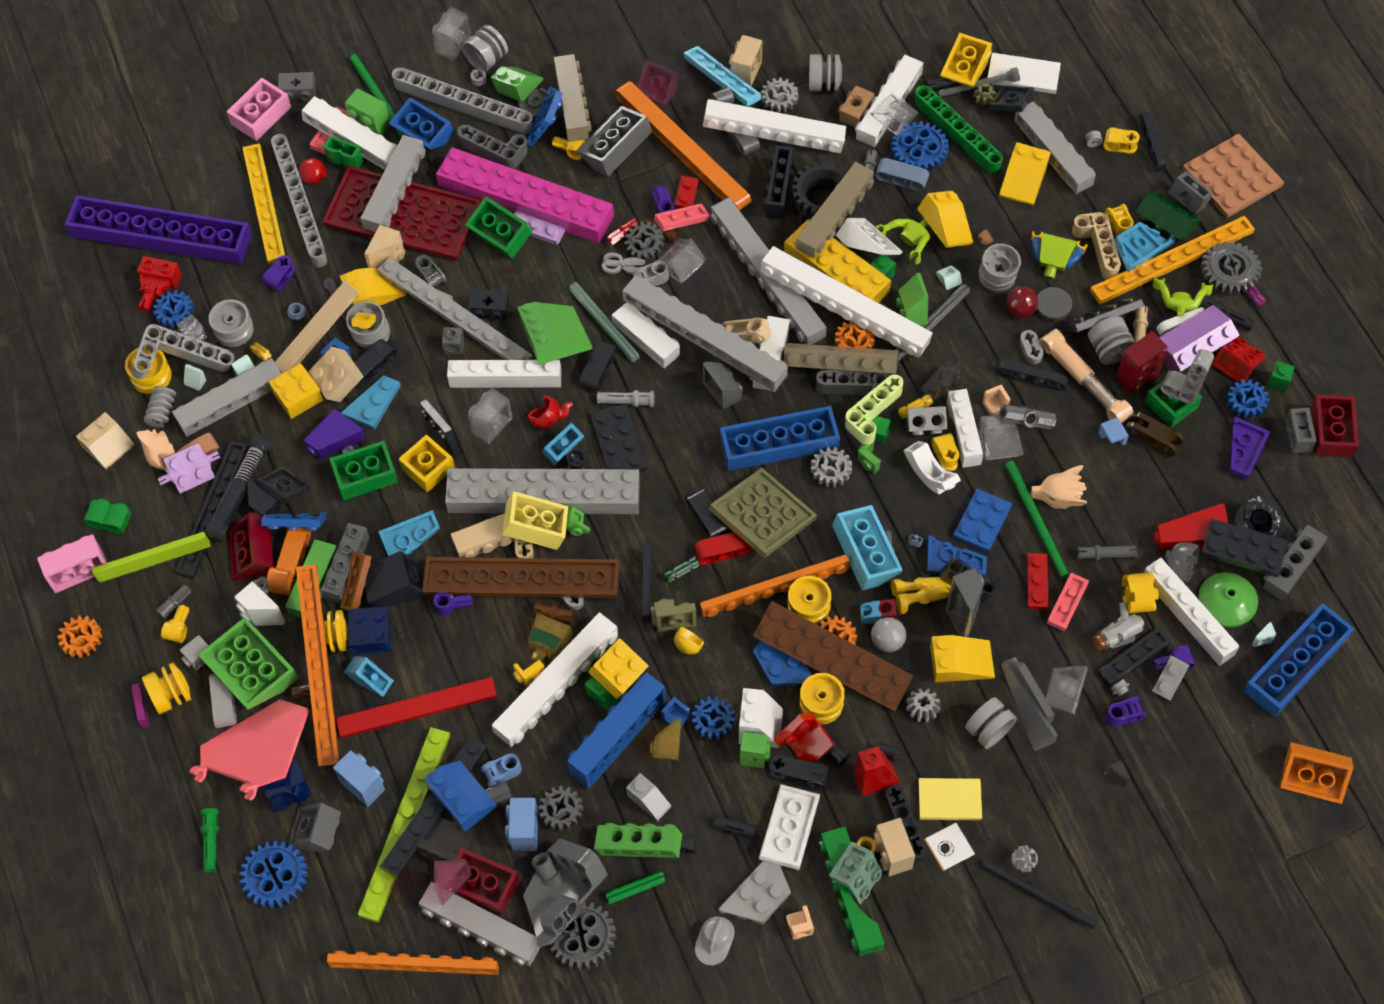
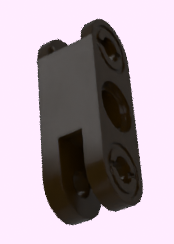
(1154, 434)

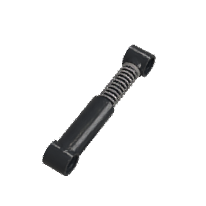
(237, 488)

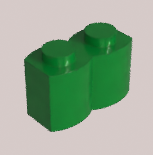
(343, 152)
(107, 516)

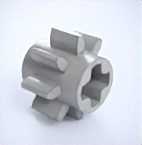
(1024, 858)

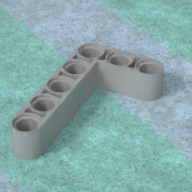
(178, 349)

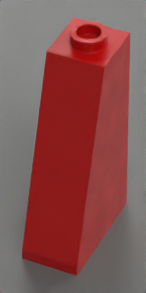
(1188, 528)
(874, 772)

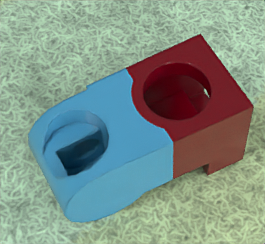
(876, 610)

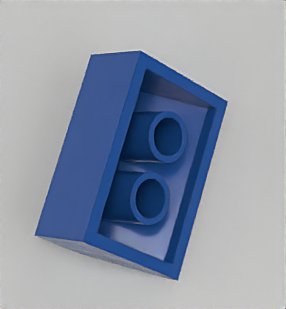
(422, 124)
(460, 794)

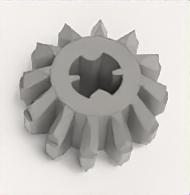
(919, 698)

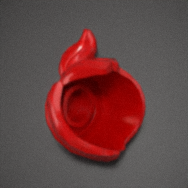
(547, 416)

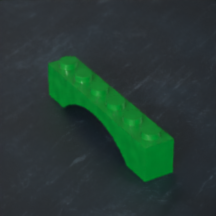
(864, 930)

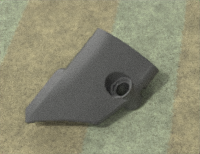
(560, 886)

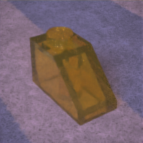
(667, 742)

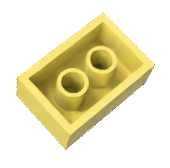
(535, 520)

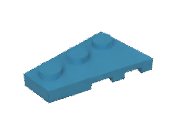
(373, 403)
(409, 534)

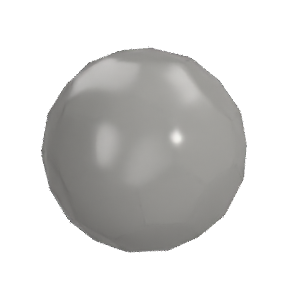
(888, 634)

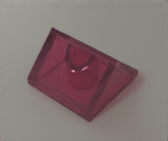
(658, 82)
(449, 877)

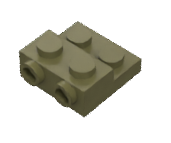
(671, 617)

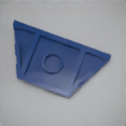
(546, 114)
(779, 667)

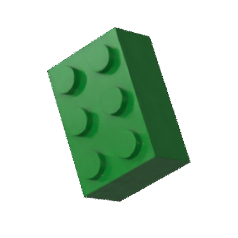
(499, 227)
(363, 470)

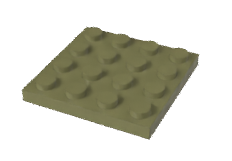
(763, 512)

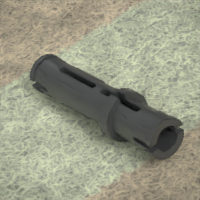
(1106, 552)

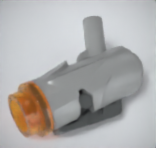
(1120, 632)

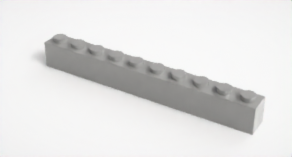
(752, 252)
(705, 333)

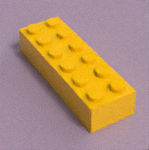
(843, 266)

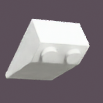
(862, 235)

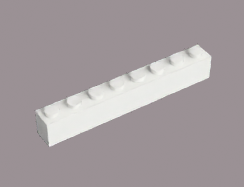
(774, 126)
(555, 679)

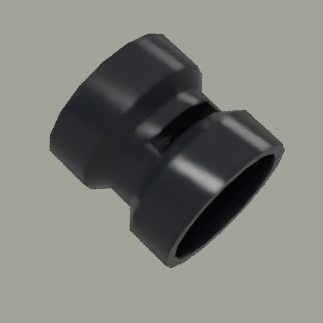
(576, 459)

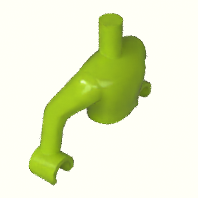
(912, 234)
(1181, 301)

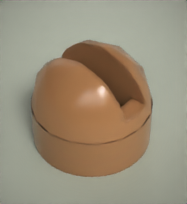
(985, 237)

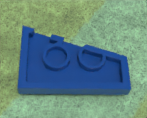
(940, 553)

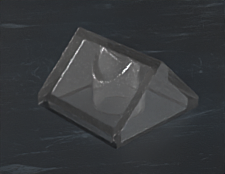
(682, 259)
(1066, 688)

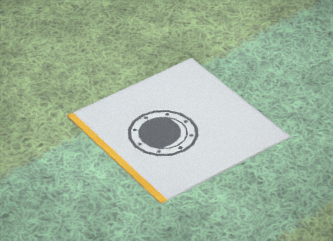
(949, 846)

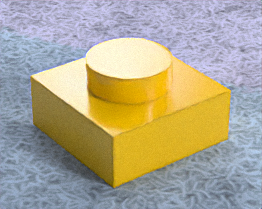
(363, 320)

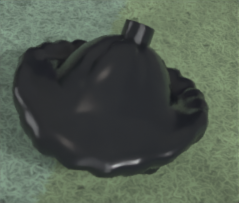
(1260, 515)

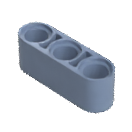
(902, 174)

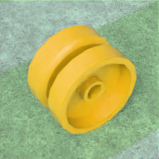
(158, 374)
(810, 598)
(822, 696)

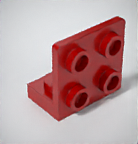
(1238, 359)
(805, 738)

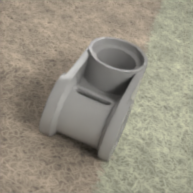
(651, 273)

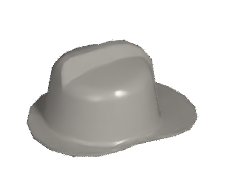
(714, 940)

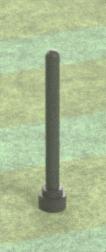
(1012, 75)

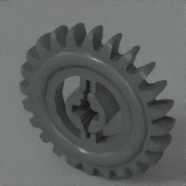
(1229, 275)

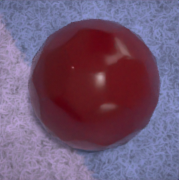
(1022, 302)

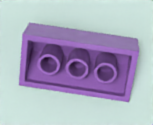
(1204, 331)

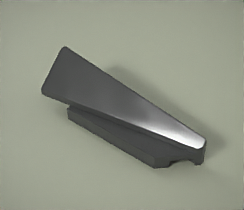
(1030, 703)

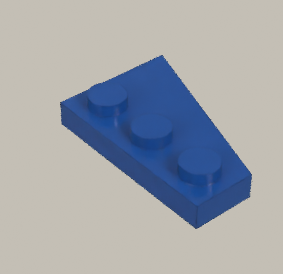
(273, 521)

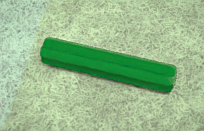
(635, 887)

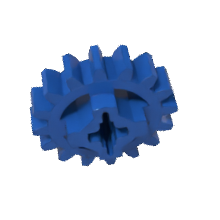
(164, 308)
(1254, 405)
(705, 716)

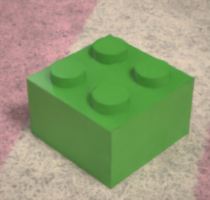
(368, 111)

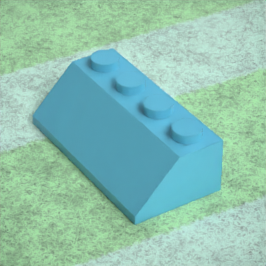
(866, 547)

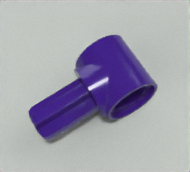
(453, 602)
(1181, 653)

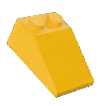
(967, 60)
(1025, 173)
(947, 218)
(372, 286)
(961, 658)

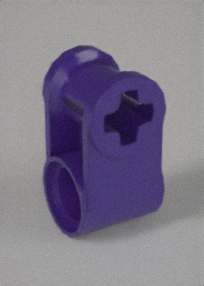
(279, 273)
(1128, 710)

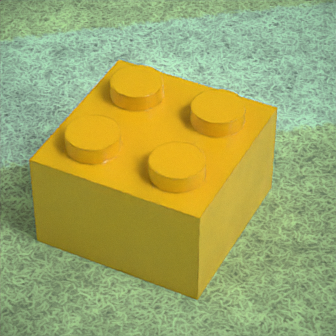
(296, 390)
(426, 463)
(618, 668)

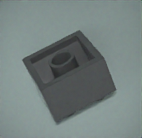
(721, 384)
(314, 827)

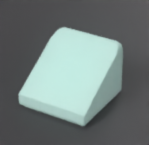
(949, 277)
(242, 365)
(194, 377)
(1265, 636)

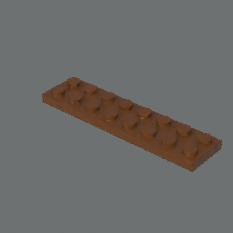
(833, 656)

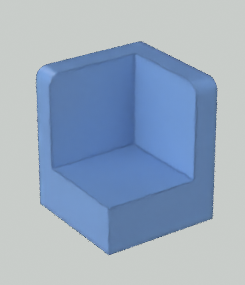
(1113, 431)

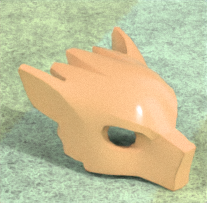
(155, 448)
(1061, 487)

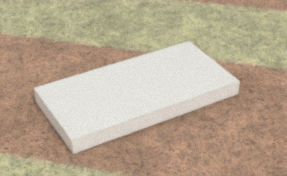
(1033, 73)
(789, 827)

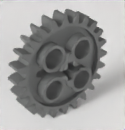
(600, 931)

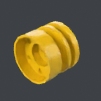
(336, 631)
(166, 688)

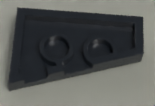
(441, 427)

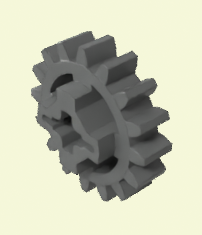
(651, 243)
(559, 816)

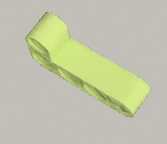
(890, 390)

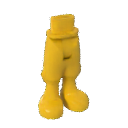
(929, 590)

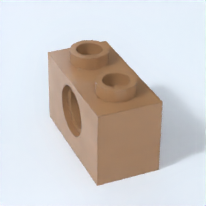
(855, 106)

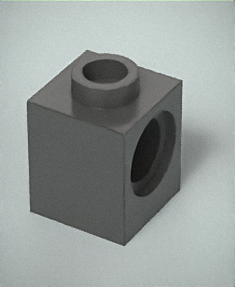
(453, 341)

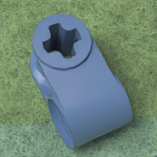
(500, 769)

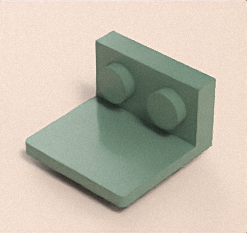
(857, 871)

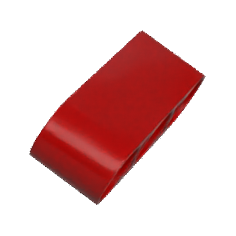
(721, 548)

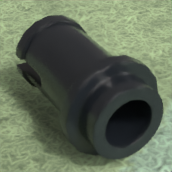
(890, 751)

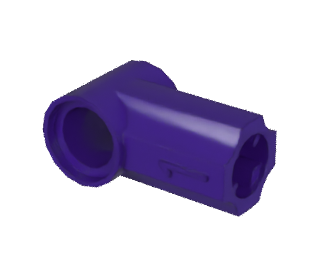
(662, 199)

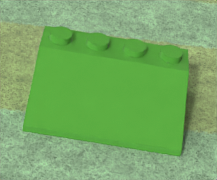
(553, 331)
(248, 665)

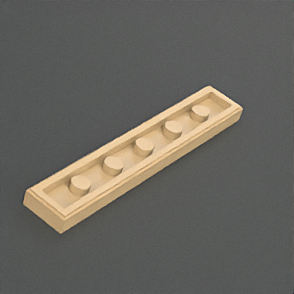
(317, 327)

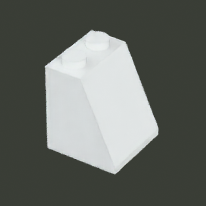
(760, 715)

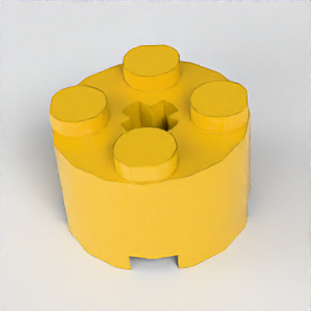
(1140, 592)

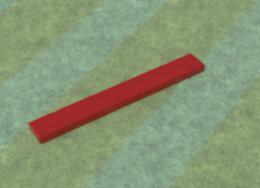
(416, 707)

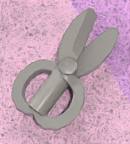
(626, 265)

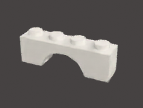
(968, 438)

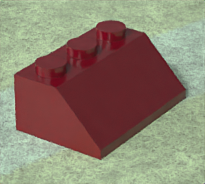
(249, 548)

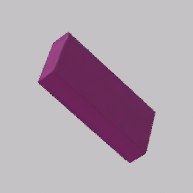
(140, 705)

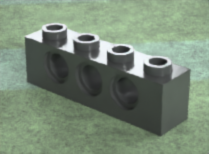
(354, 539)
(1313, 541)

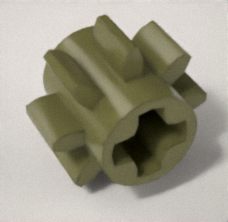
(984, 94)

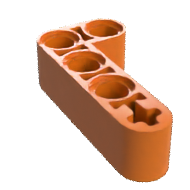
(284, 576)

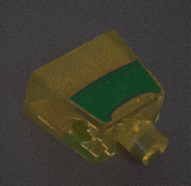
(548, 638)

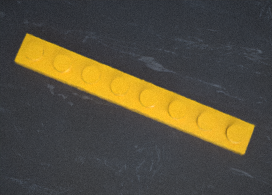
(263, 202)

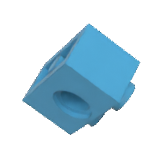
(563, 444)

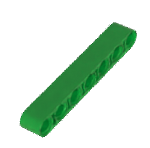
(958, 129)

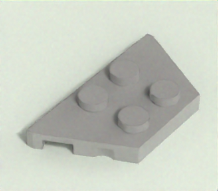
(759, 894)

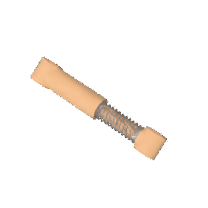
(1055, 344)

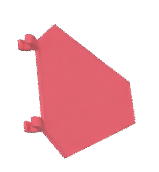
(256, 748)

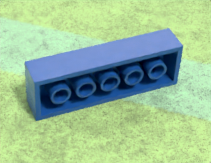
(779, 438)
(1298, 660)
(616, 730)

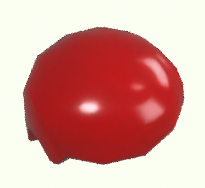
(312, 171)

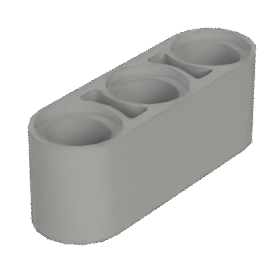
(222, 703)

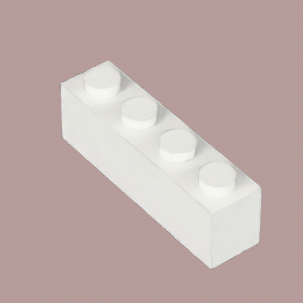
(646, 334)
(776, 343)

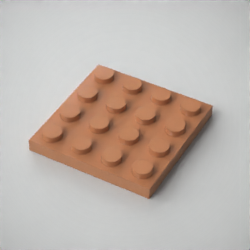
(1234, 175)

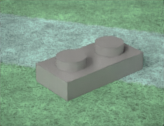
(1170, 678)

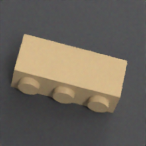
(480, 537)

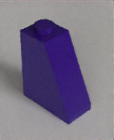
(333, 435)

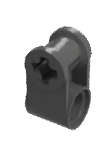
(431, 273)

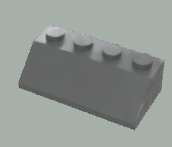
(615, 140)
(964, 600)

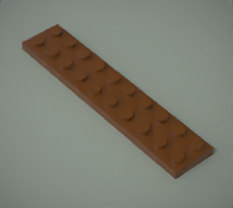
(522, 577)

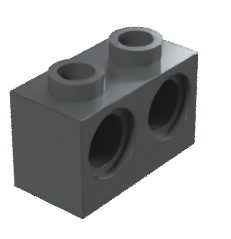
(1300, 430)

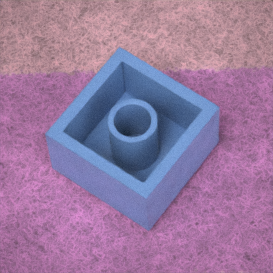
(359, 778)
(523, 824)

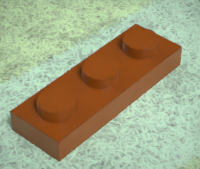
(355, 581)

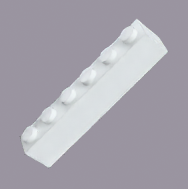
(901, 83)
(336, 124)
(503, 373)
(1192, 613)

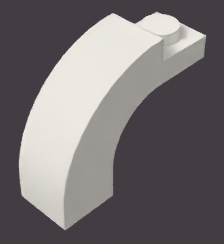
(928, 468)

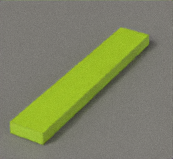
(151, 557)

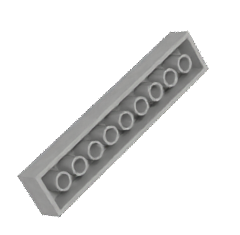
(585, 489)

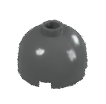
(1182, 559)

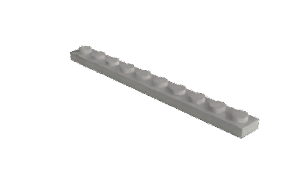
(452, 311)

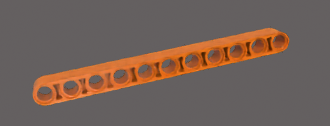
(683, 146)

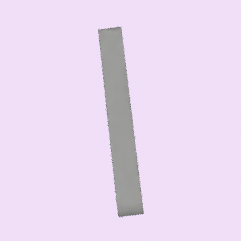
(462, 100)
(299, 200)

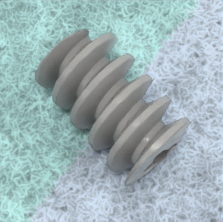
(159, 406)

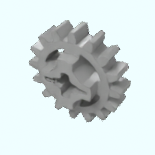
(779, 95)
(831, 467)

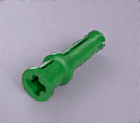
(209, 830)

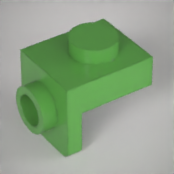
(867, 459)
(575, 522)

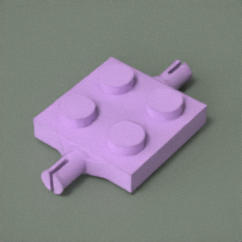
(188, 468)

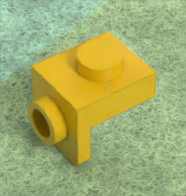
(529, 674)

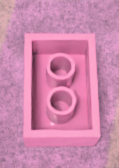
(259, 109)
(71, 563)

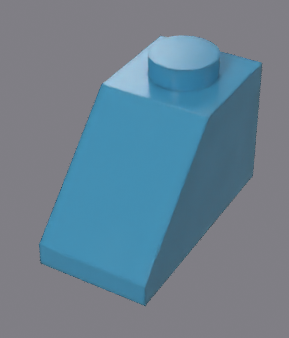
(368, 675)

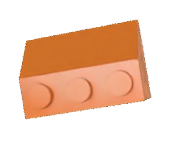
(1316, 773)

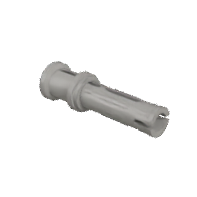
(636, 398)

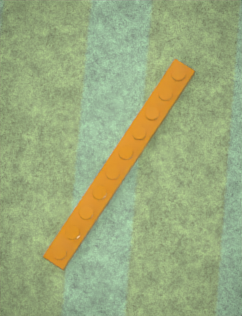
(1170, 260)

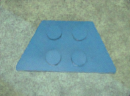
(1140, 244)

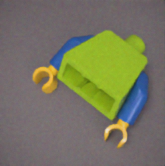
(1055, 252)

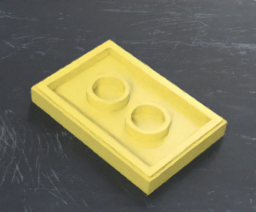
(949, 799)

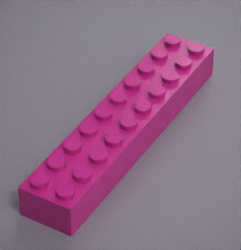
(525, 193)

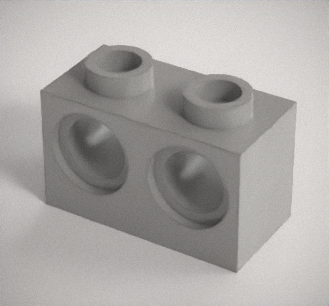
(926, 415)

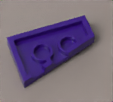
(1245, 446)

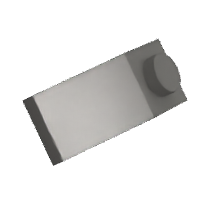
(648, 797)

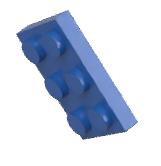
(982, 520)

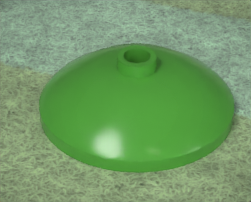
(1227, 609)

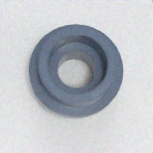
(296, 307)

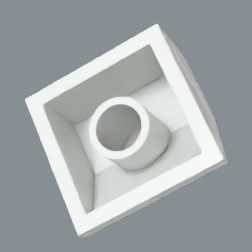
(258, 607)

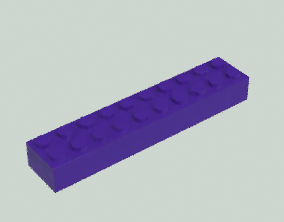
(158, 229)

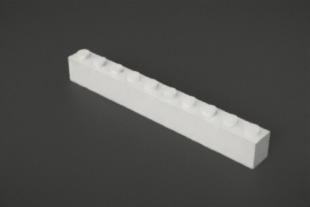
(846, 302)

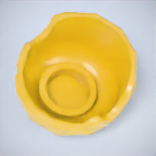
(687, 641)

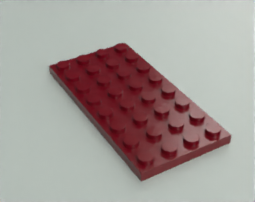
(426, 217)

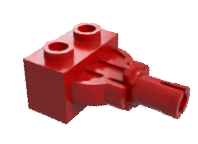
(156, 278)

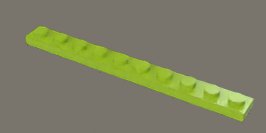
(414, 797)

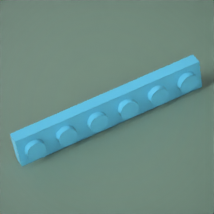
(722, 76)

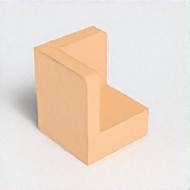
(994, 399)
(800, 923)

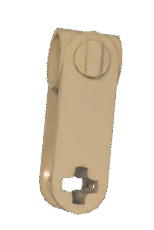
(752, 330)

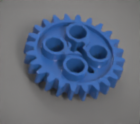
(917, 151)
(256, 883)

